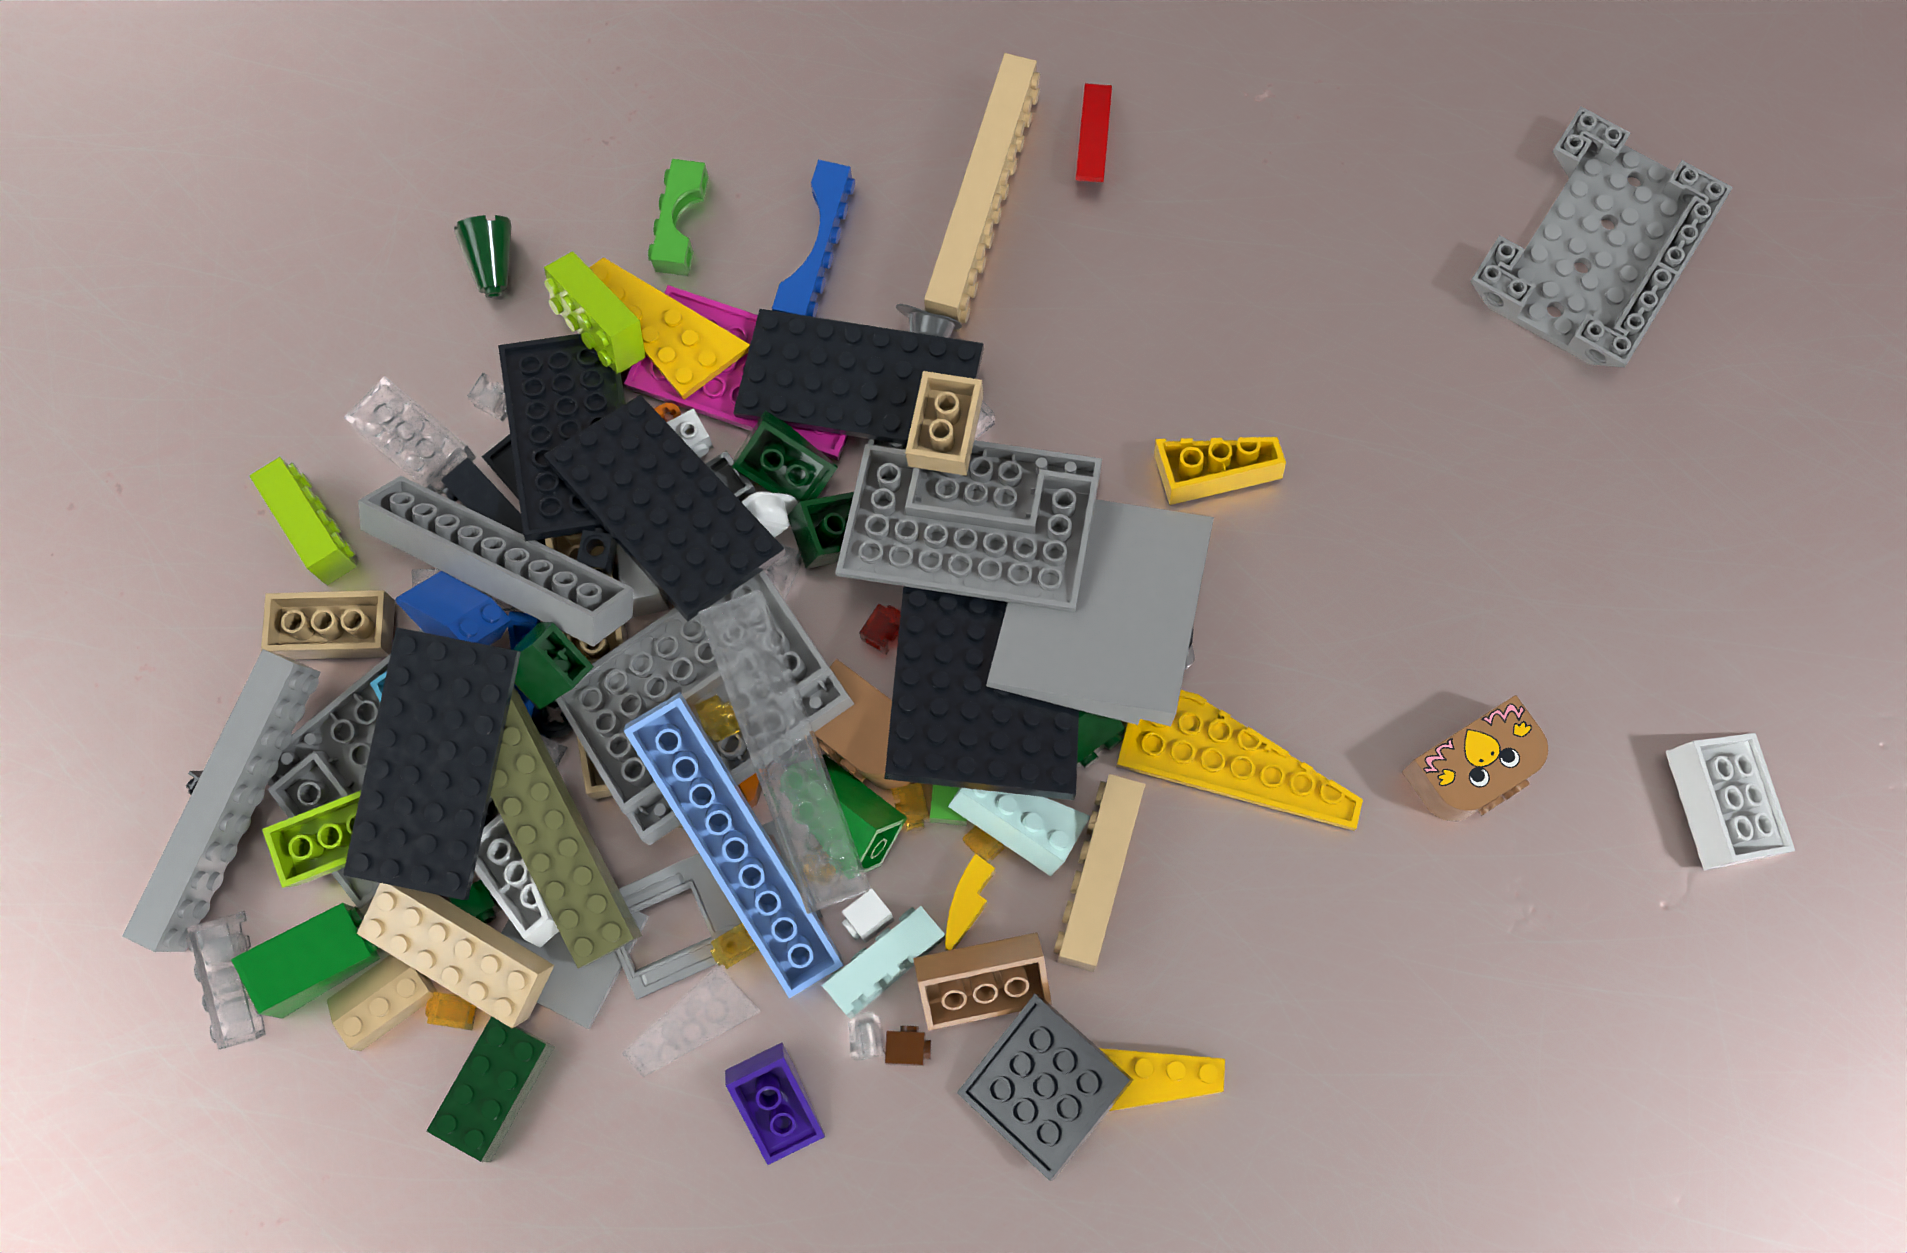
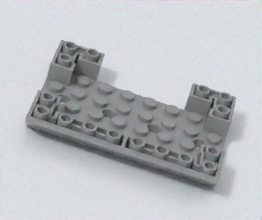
(1627, 266)

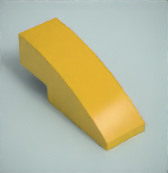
(967, 902)

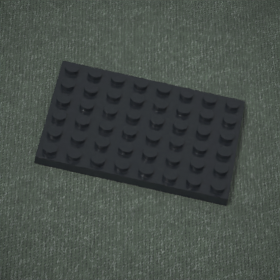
(952, 725)

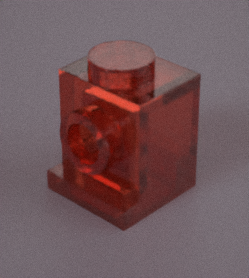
(881, 627)

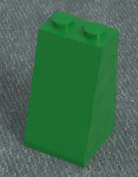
(869, 817)
(305, 961)

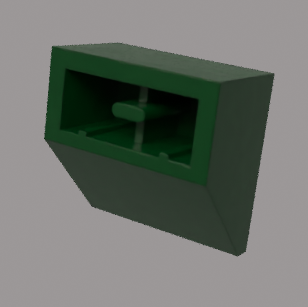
(548, 664)

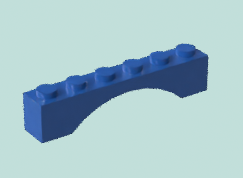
(830, 191)

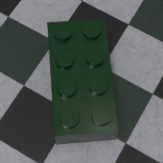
(490, 1090)

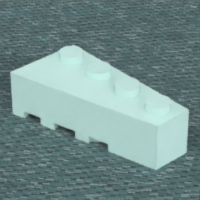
(1027, 824)
(884, 961)

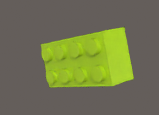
(594, 312)
(304, 520)
(312, 841)

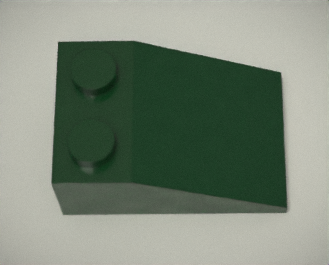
(783, 460)
(820, 528)

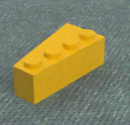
(1216, 466)
(1166, 1077)

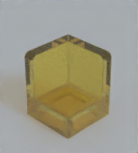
(983, 844)

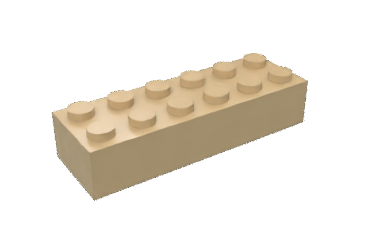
(1101, 872)
(457, 951)

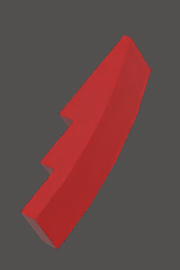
(1094, 133)

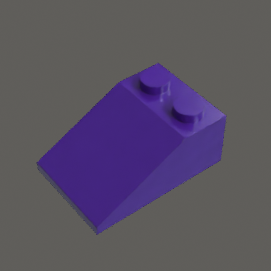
(773, 1103)

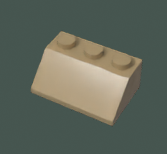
(378, 1002)

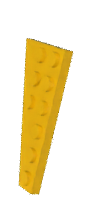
(674, 337)

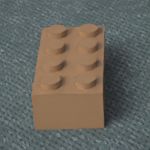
(981, 980)

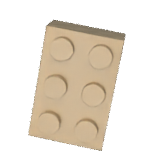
(944, 423)

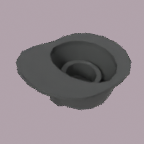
(928, 323)

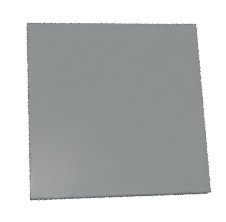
(570, 990)

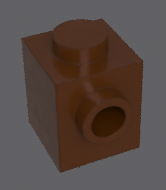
(907, 1047)

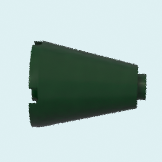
(486, 251)

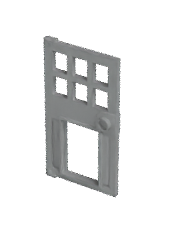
(712, 903)

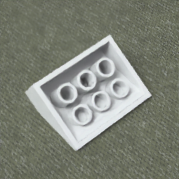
(1729, 800)

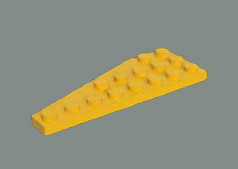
(1226, 758)

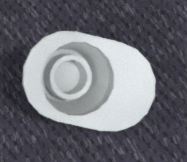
(771, 510)

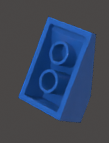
(454, 610)

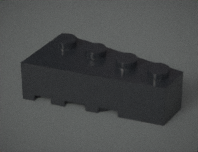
(478, 493)

